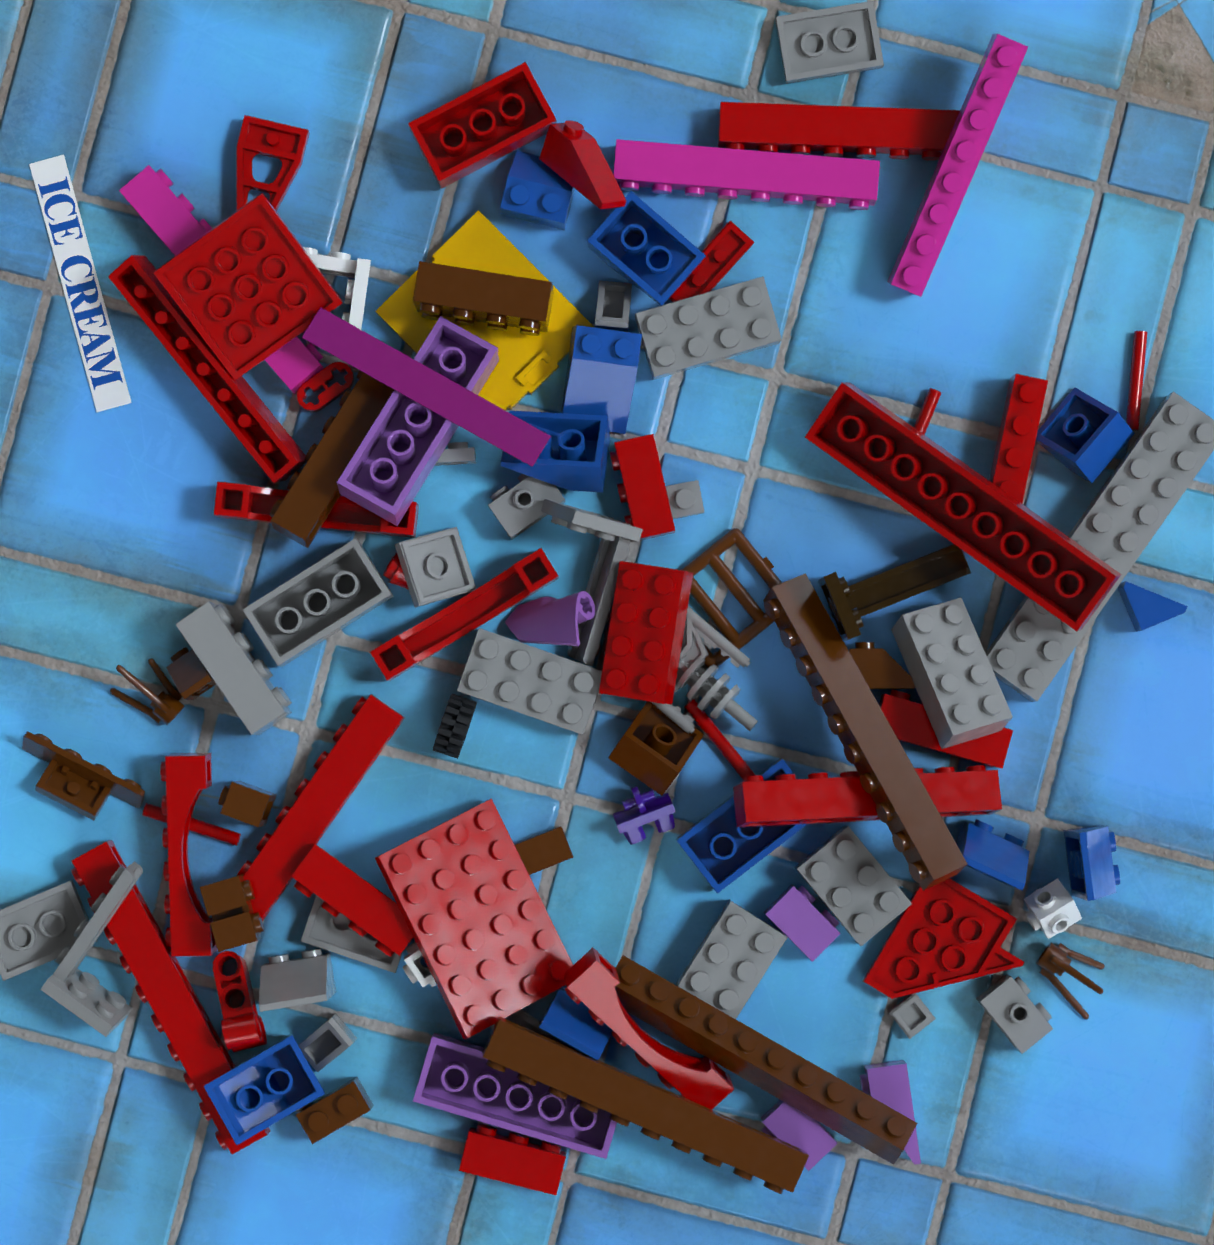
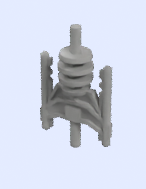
(703, 682)

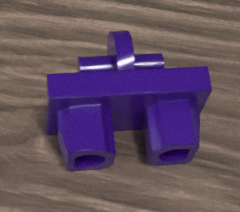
(642, 810)

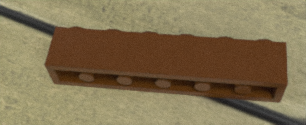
(315, 488)

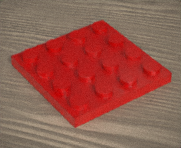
(247, 286)

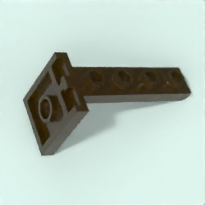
(852, 602)

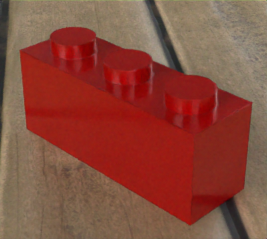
(643, 486)
(513, 1159)

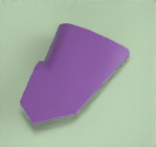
(551, 619)

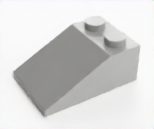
(296, 981)

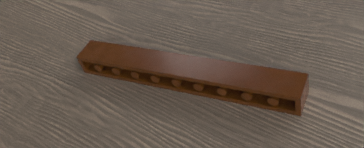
(864, 732)
(762, 1061)
(644, 1104)

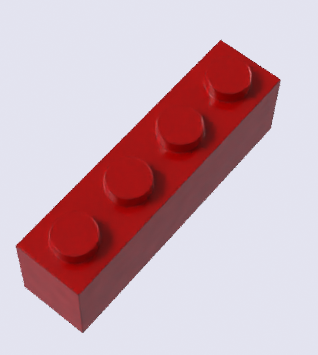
(1018, 434)
(914, 727)
(355, 899)

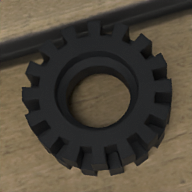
(454, 726)

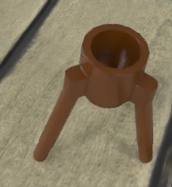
(165, 706)
(1055, 960)

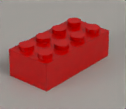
(482, 125)
(646, 632)

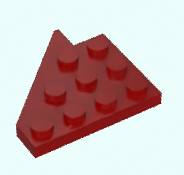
(942, 941)

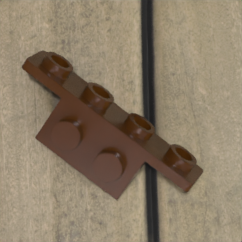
(76, 781)

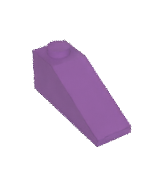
(890, 1085)

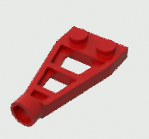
(274, 141)

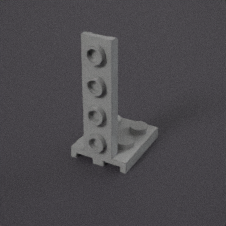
(602, 582)
(81, 990)

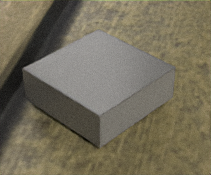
(912, 1015)

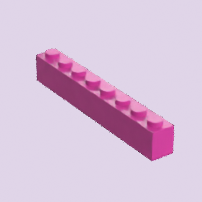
(957, 164)
(746, 173)
(178, 229)

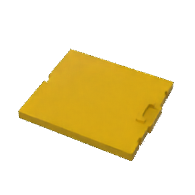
(523, 358)

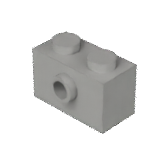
(522, 504)
(1015, 1013)

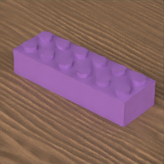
(407, 435)
(463, 1084)

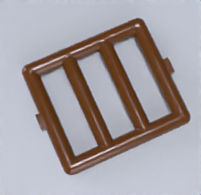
(762, 567)

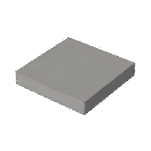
(435, 567)

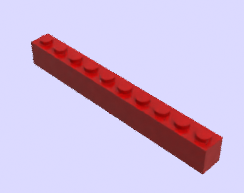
(161, 984)

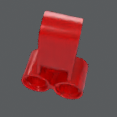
(242, 1025)

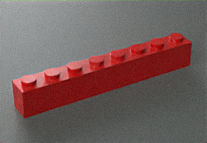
(835, 129)
(230, 398)
(319, 800)
(844, 800)

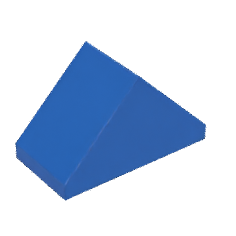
(1147, 607)

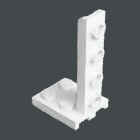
(341, 265)

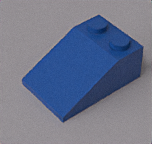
(645, 249)
(601, 374)
(574, 453)
(992, 855)
(1091, 862)
(264, 1089)

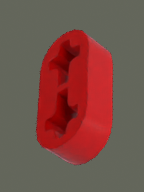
(319, 381)

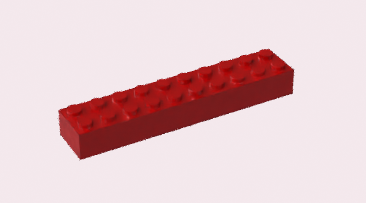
(962, 506)

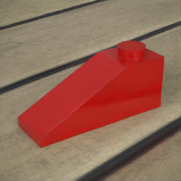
(581, 163)

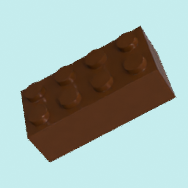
(483, 297)

